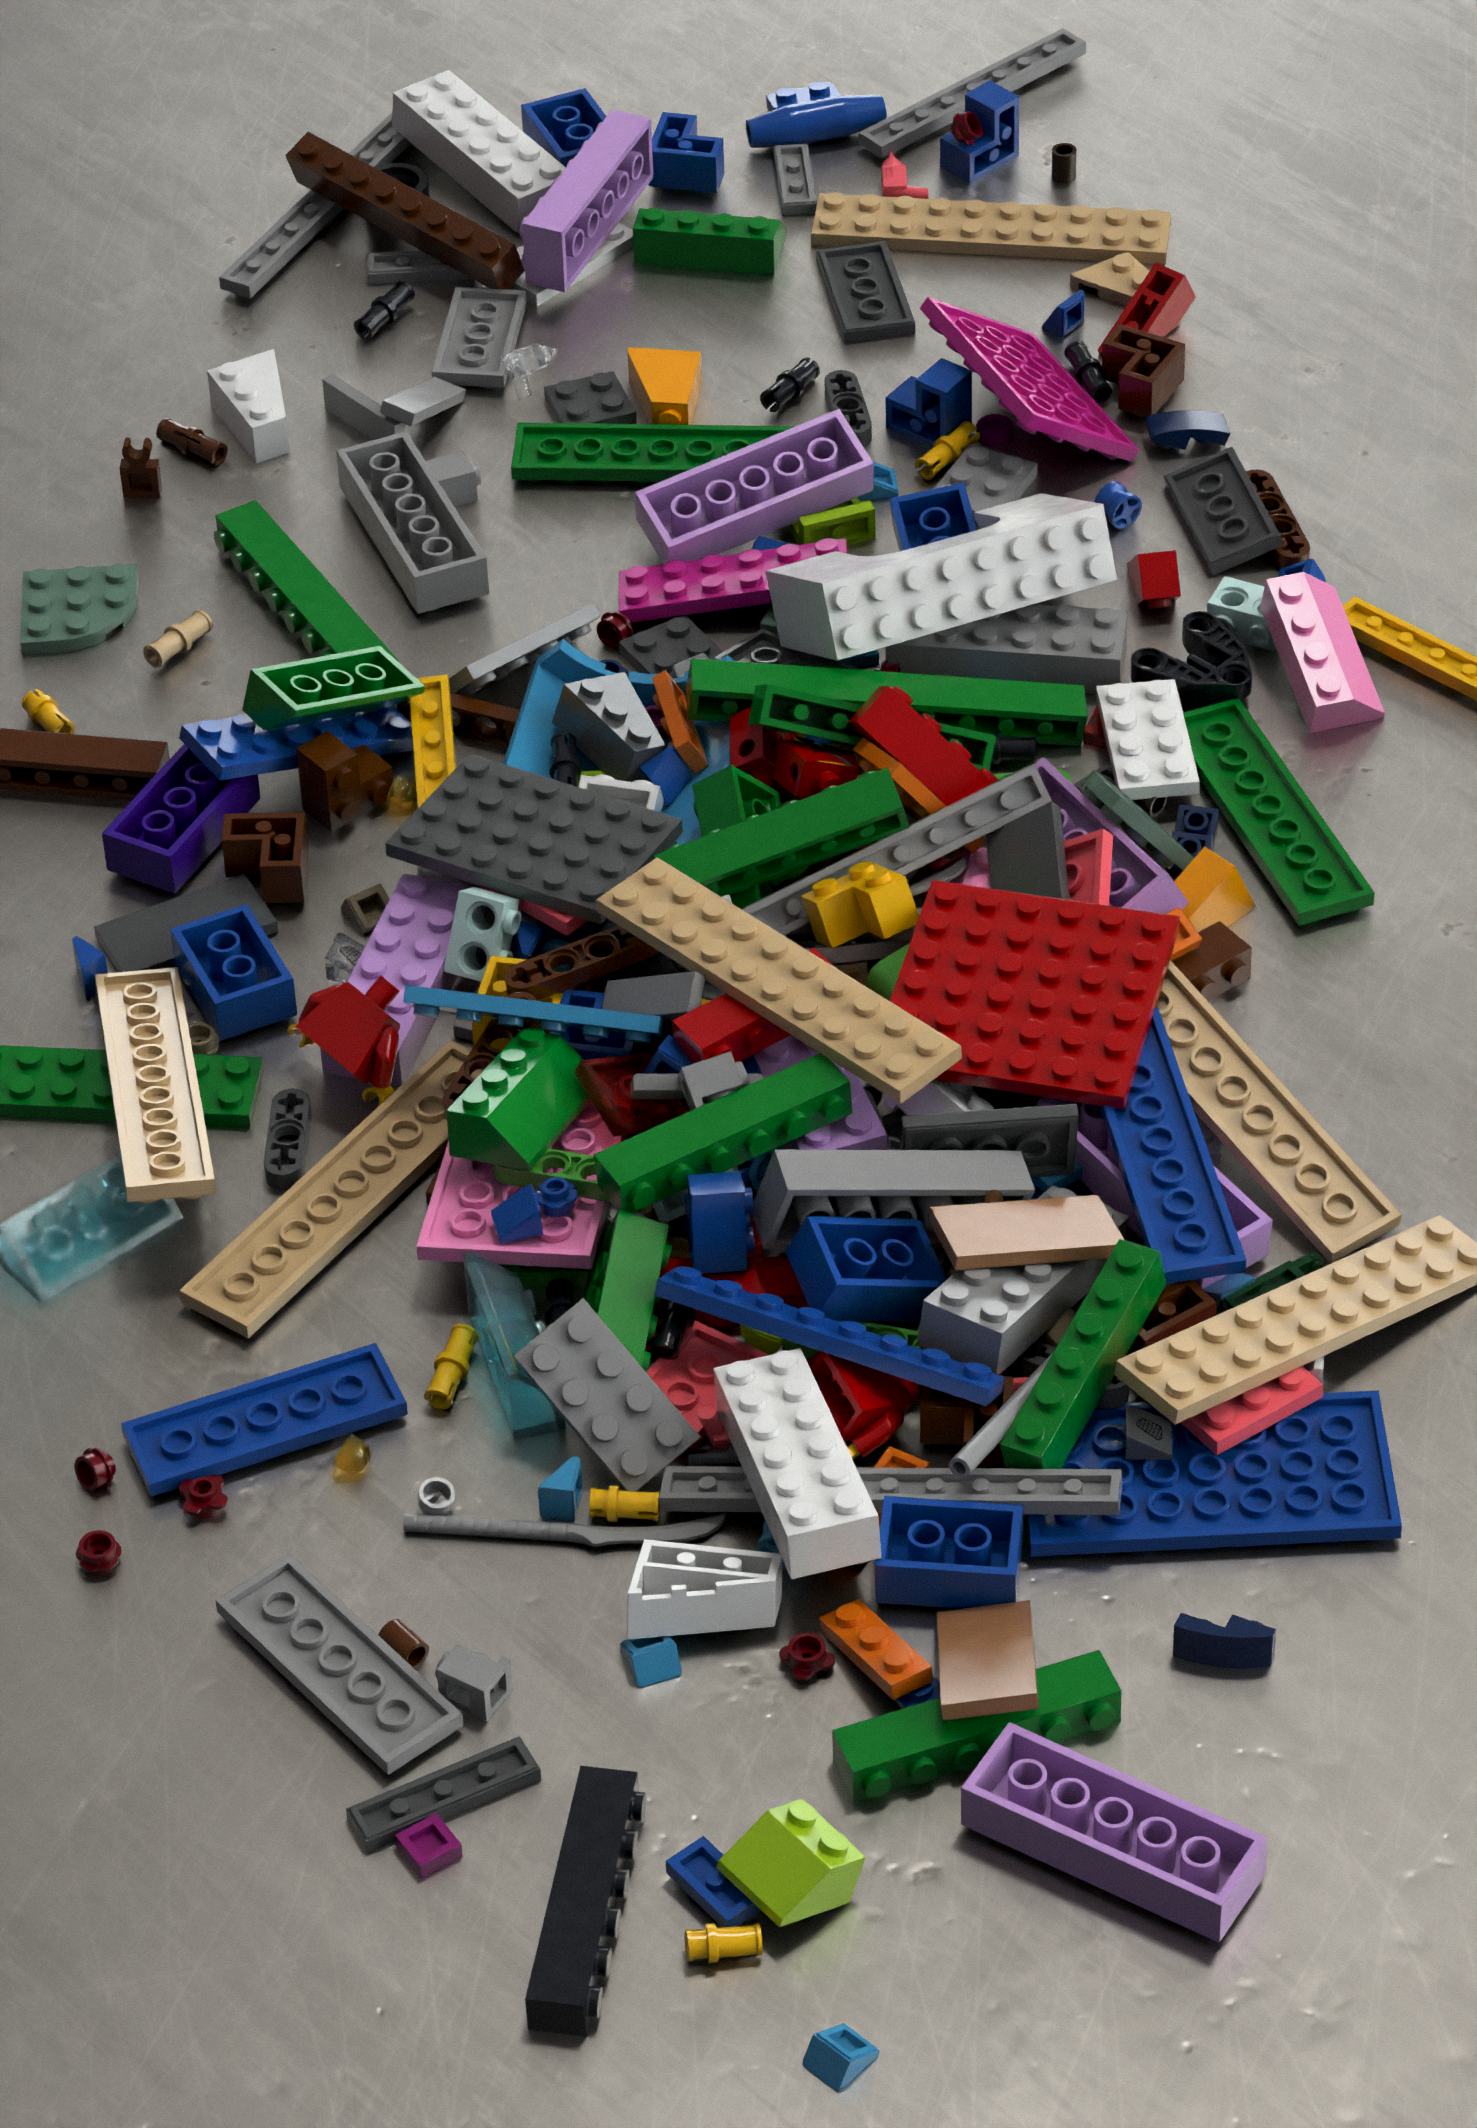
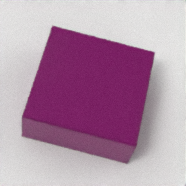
(428, 1845)

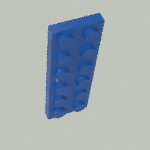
(242, 749)
(264, 1418)

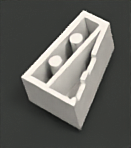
(251, 404)
(701, 1590)

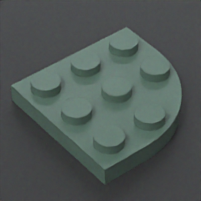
(75, 606)
(1135, 821)

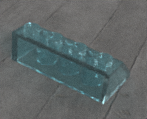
(78, 1229)
(506, 1324)

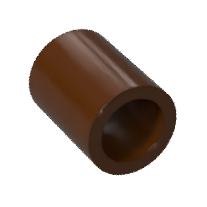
(405, 1642)

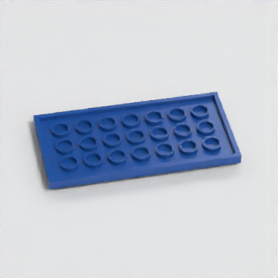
(1296, 1482)

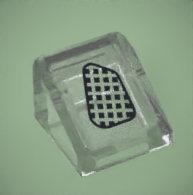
(342, 957)

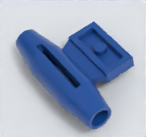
(813, 116)

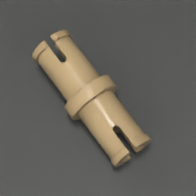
(178, 638)

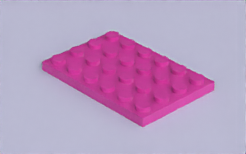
(1028, 380)

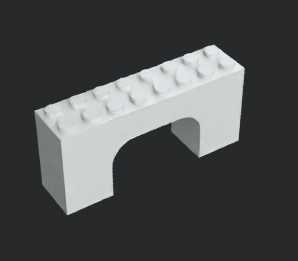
(1014, 559)

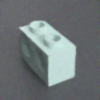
(1239, 610)
(472, 931)

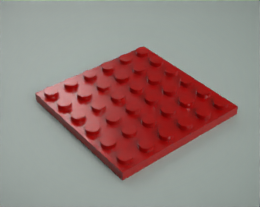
(1037, 989)

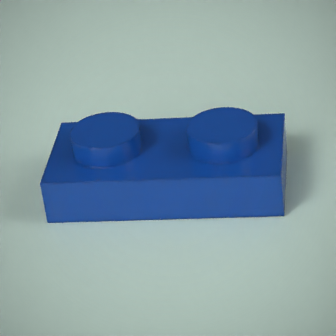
(697, 1875)

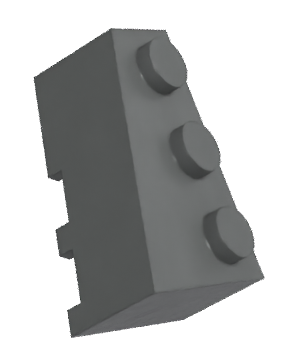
(609, 725)

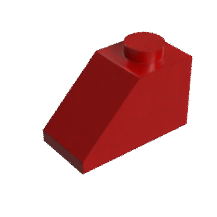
(1155, 579)

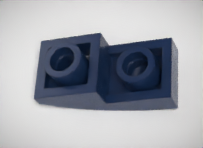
(1177, 427)
(1195, 829)
(1237, 1645)

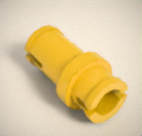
(44, 712)
(624, 1504)
(722, 1942)

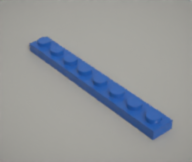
(842, 1339)

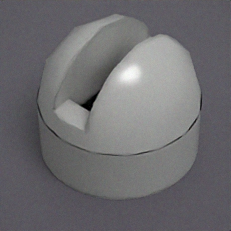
(431, 1491)

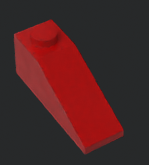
(1157, 302)

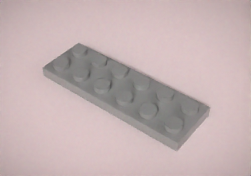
(339, 1663)

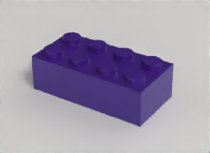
(175, 822)

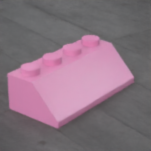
(1319, 652)

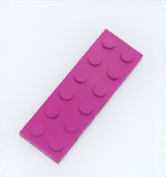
(709, 582)

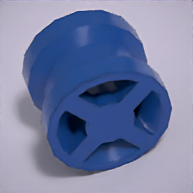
(1119, 505)

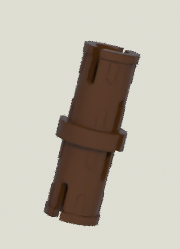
(191, 441)

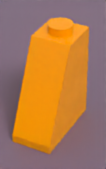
(666, 383)
(1213, 891)

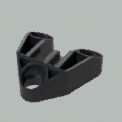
(1213, 670)

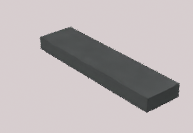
(444, 1792)

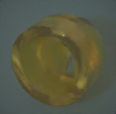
(402, 793)
(353, 1455)

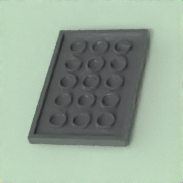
(531, 836)

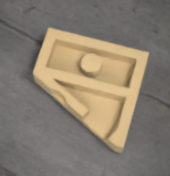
(1114, 278)

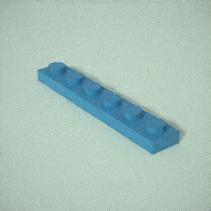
(552, 1016)

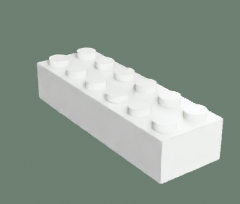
(475, 145)
(797, 1463)

